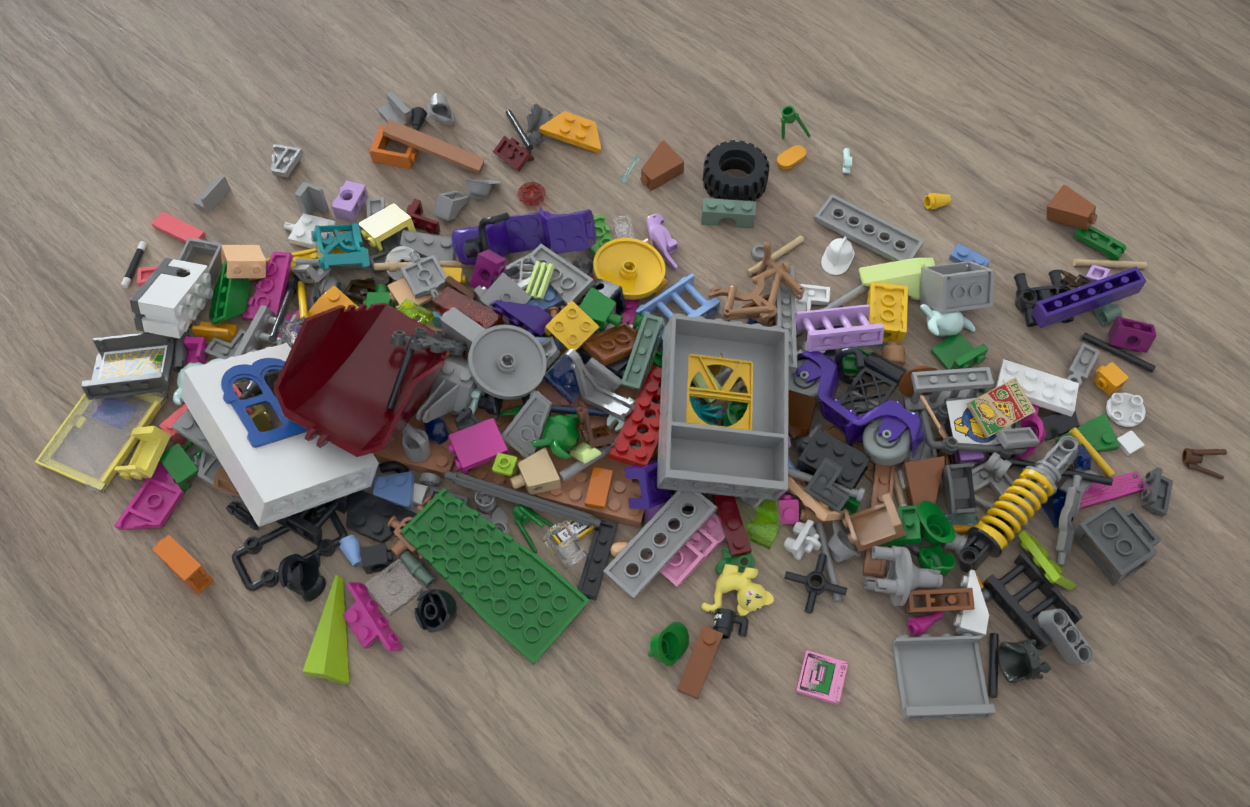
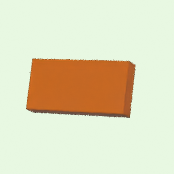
(599, 488)

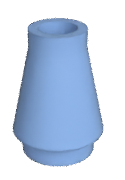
(351, 548)

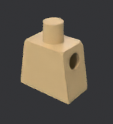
(537, 474)

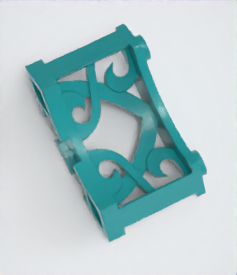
(354, 253)

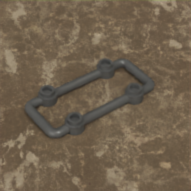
(950, 444)

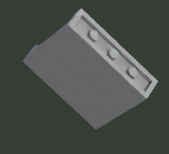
(940, 677)

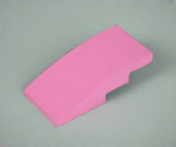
(694, 552)

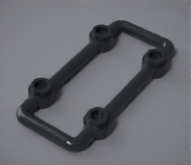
(254, 545)

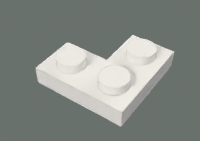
(812, 295)

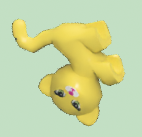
(749, 596)

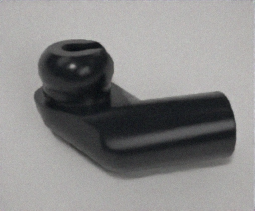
(393, 466)

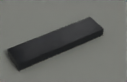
(597, 559)

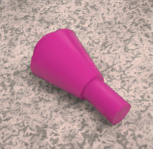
(920, 624)

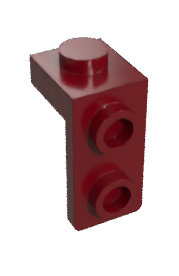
(415, 211)

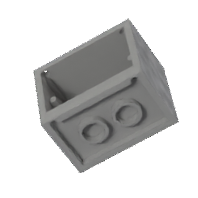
(957, 287)

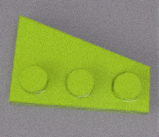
(1040, 558)

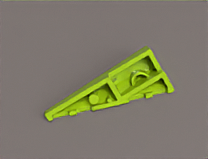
(328, 650)

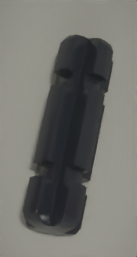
(242, 514)

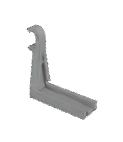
(596, 395)

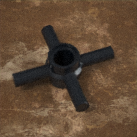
(814, 591)

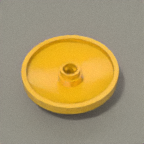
(631, 265)

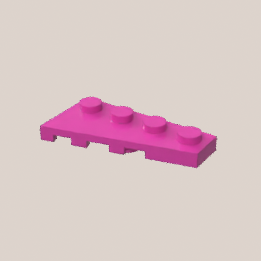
(271, 289)

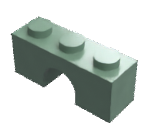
(716, 209)

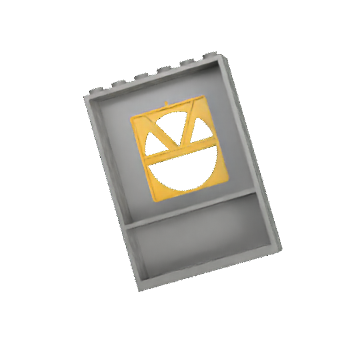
(721, 460)

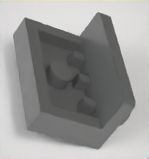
(1156, 492)

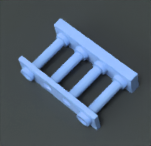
(707, 310)

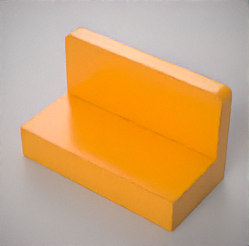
(222, 331)

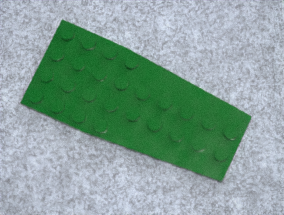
(495, 575)

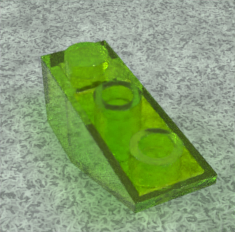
(767, 524)

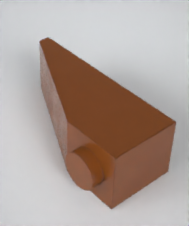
(939, 600)
(700, 662)

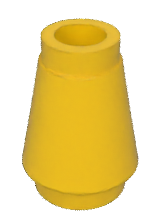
(935, 200)

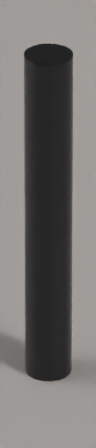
(993, 665)

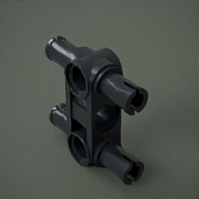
(1037, 294)

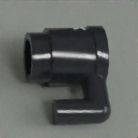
(725, 620)

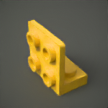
(571, 326)

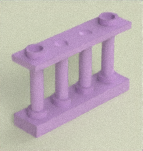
(839, 337)

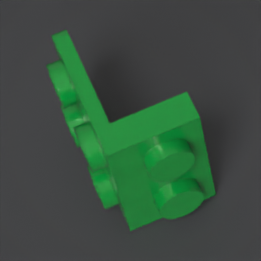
(959, 353)

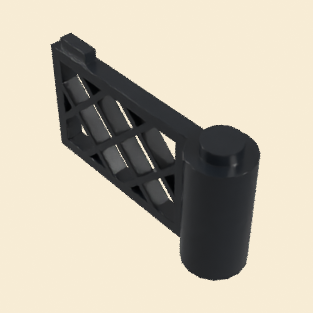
(879, 369)

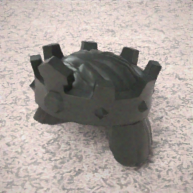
(1021, 661)

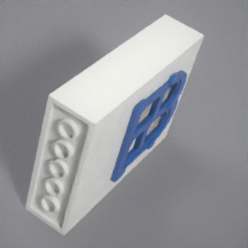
(271, 469)

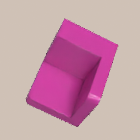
(196, 349)

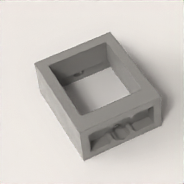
(200, 246)

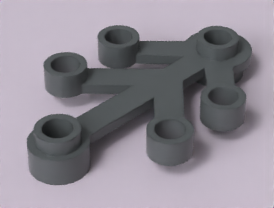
(437, 344)

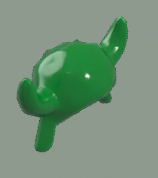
(560, 434)

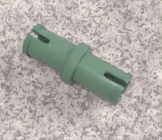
(417, 569)

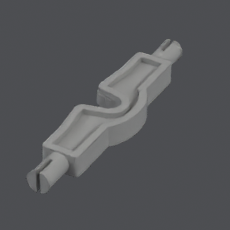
(1070, 510)

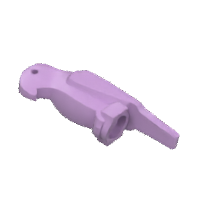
(662, 239)

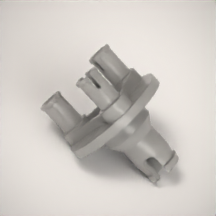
(902, 575)

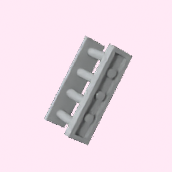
(257, 333)
(946, 385)

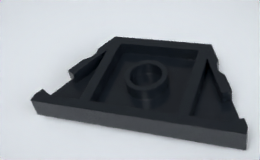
(370, 515)

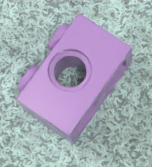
(349, 201)

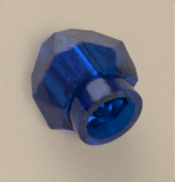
(437, 430)

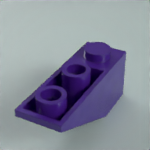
(526, 316)

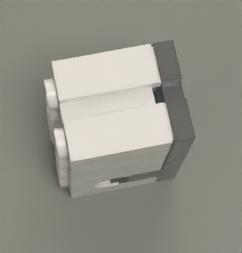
(171, 298)

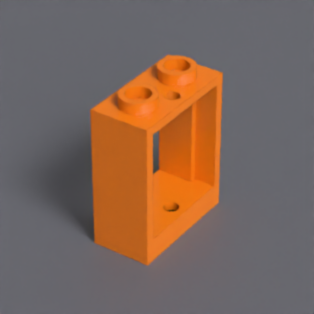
(382, 156)
(183, 564)

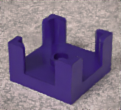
(650, 494)

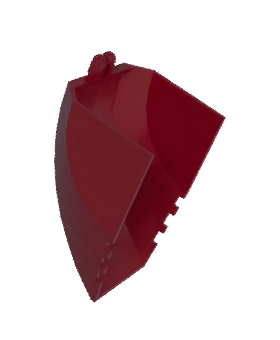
(345, 373)

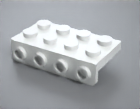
(1040, 387)

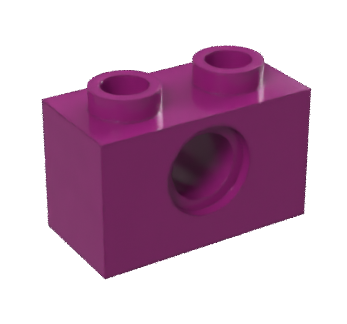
(487, 269)
(1131, 334)

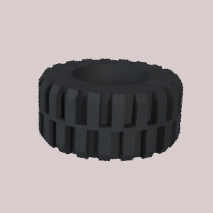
(736, 156)

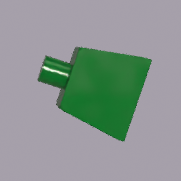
(600, 309)

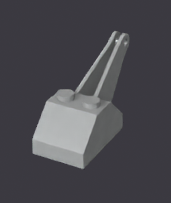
(449, 391)

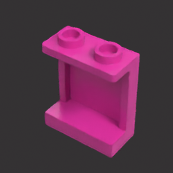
(476, 445)

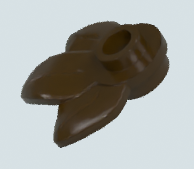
(1074, 281)

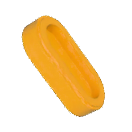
(791, 157)

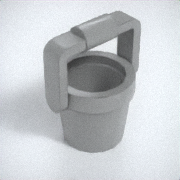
(440, 110)

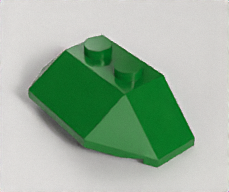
(228, 297)

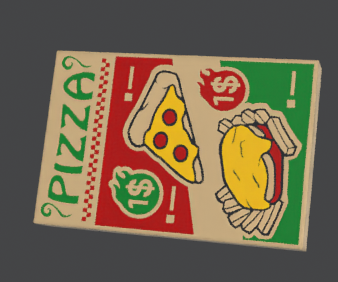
(1000, 407)

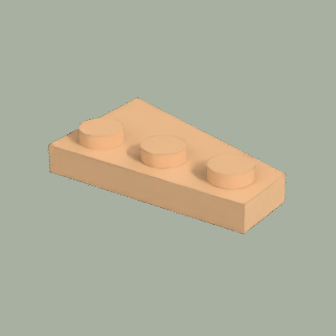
(822, 511)

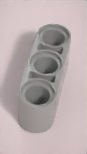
(1066, 636)

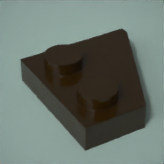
(358, 288)

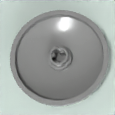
(507, 362)

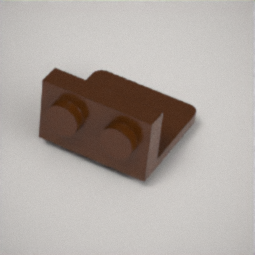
(800, 413)
(597, 436)

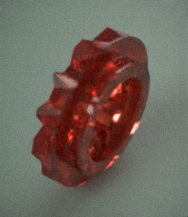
(525, 191)

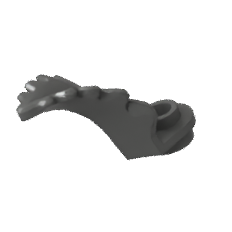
(535, 120)

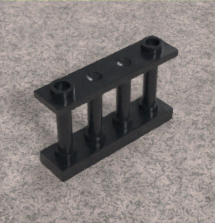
(312, 531)
(1010, 603)

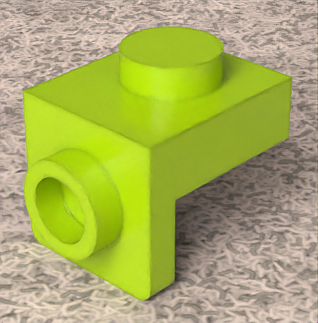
(505, 464)

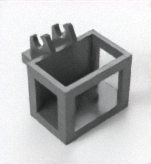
(1120, 538)

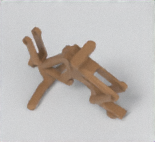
(765, 309)

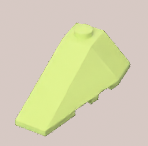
(900, 272)

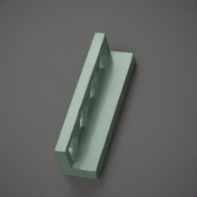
(643, 352)

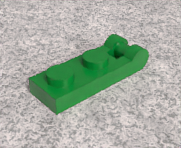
(1101, 242)

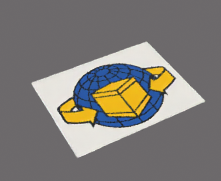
(965, 426)

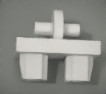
(805, 542)

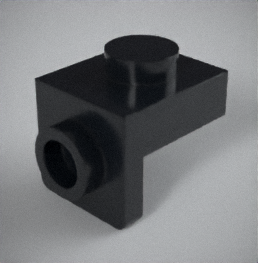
(465, 419)

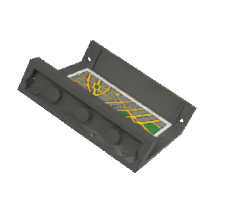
(130, 365)

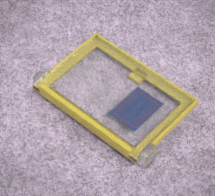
(99, 437)

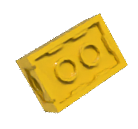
(889, 307)

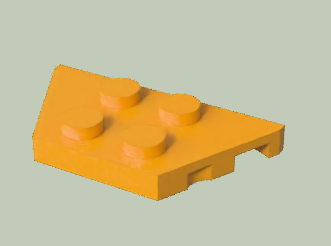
(573, 130)

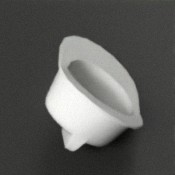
(838, 256)

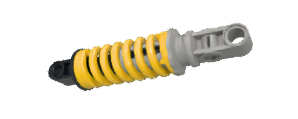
(1017, 505)

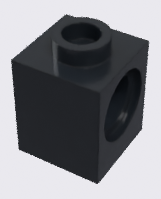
(376, 558)

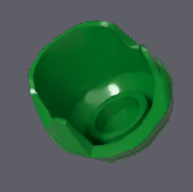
(936, 559)

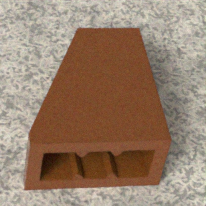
(661, 167)
(1071, 209)
(922, 479)

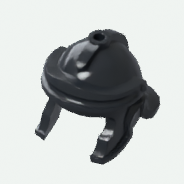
(302, 576)

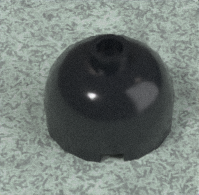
(435, 610)

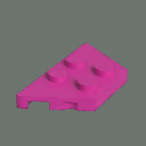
(152, 502)

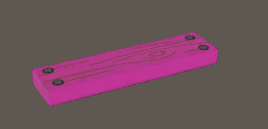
(1121, 487)

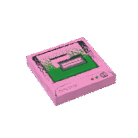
(822, 677)

